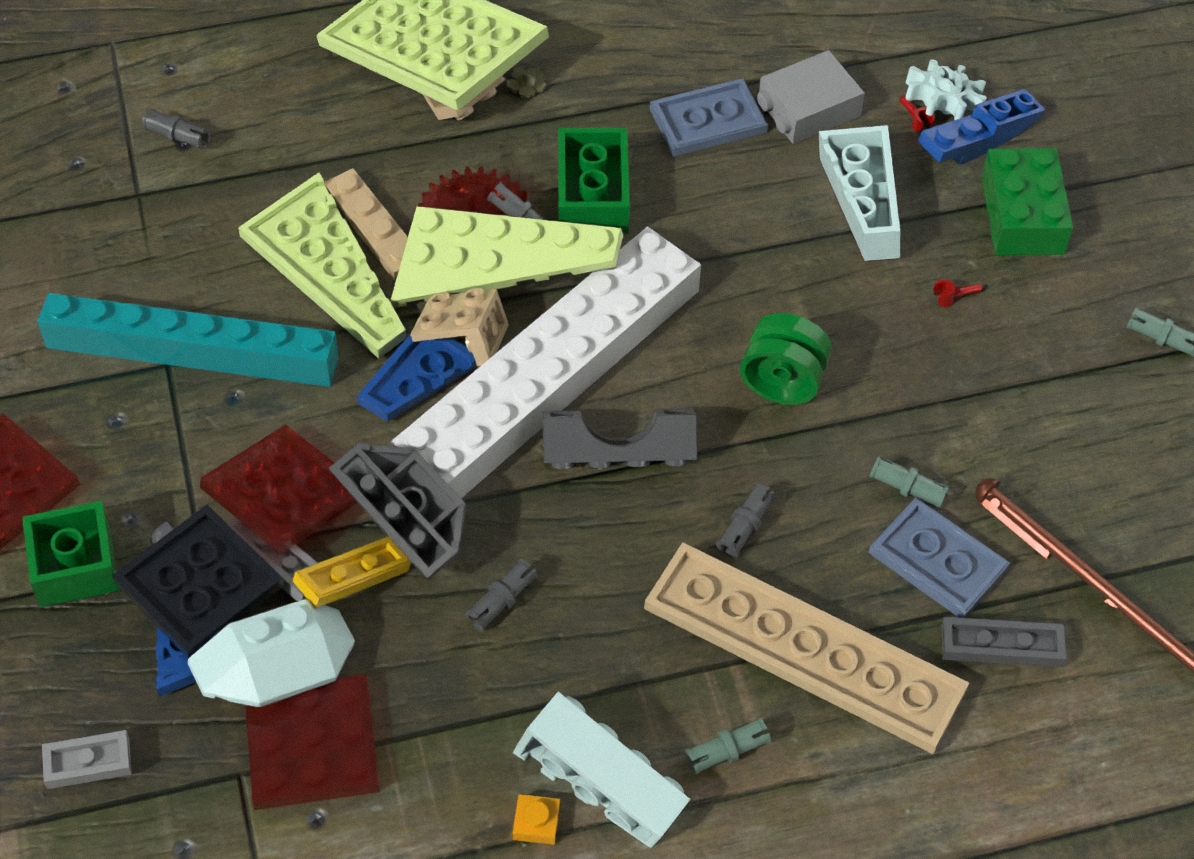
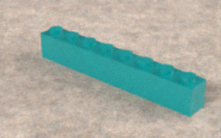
(189, 339)

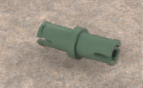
(1162, 331)
(909, 481)
(727, 746)

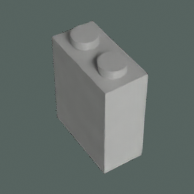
(810, 96)

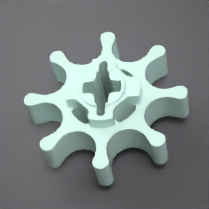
(944, 89)

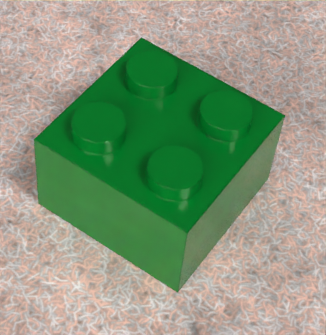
(70, 553)

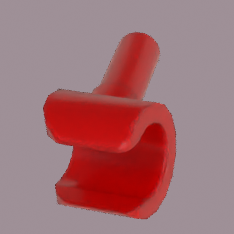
(918, 115)
(950, 292)

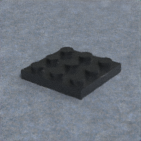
(198, 580)

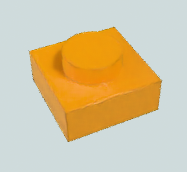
(536, 819)

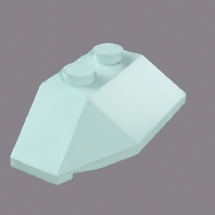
(273, 654)

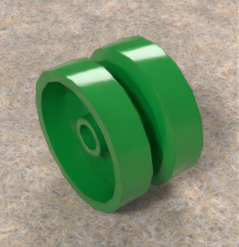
(785, 359)

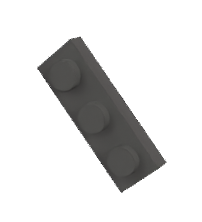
(1003, 641)

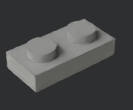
(86, 759)

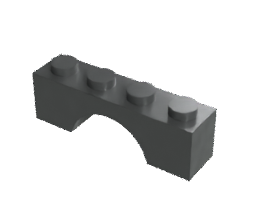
(666, 437)

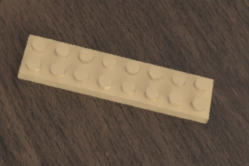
(807, 647)

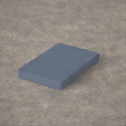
(708, 117)
(939, 558)

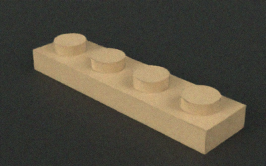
(369, 219)

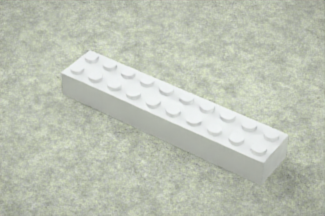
(552, 361)

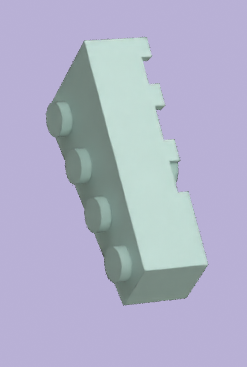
(864, 184)
(602, 769)

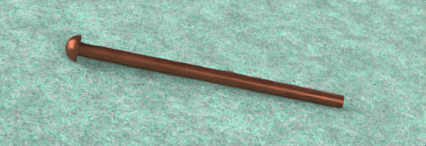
(1046, 544)

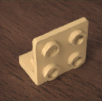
(470, 314)

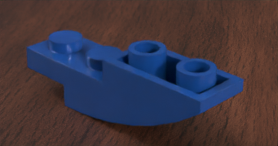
(987, 128)

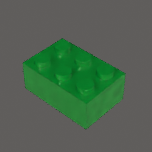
(594, 177)
(1026, 202)

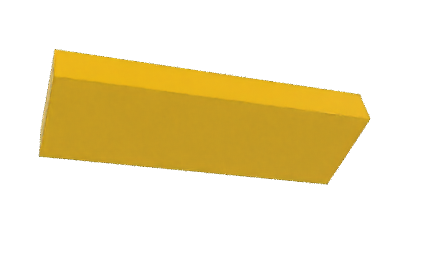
(351, 572)

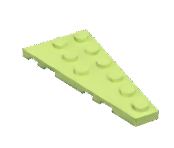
(488, 251)
(321, 256)

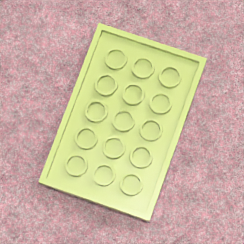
(435, 45)

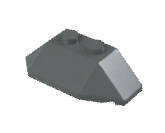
(406, 502)

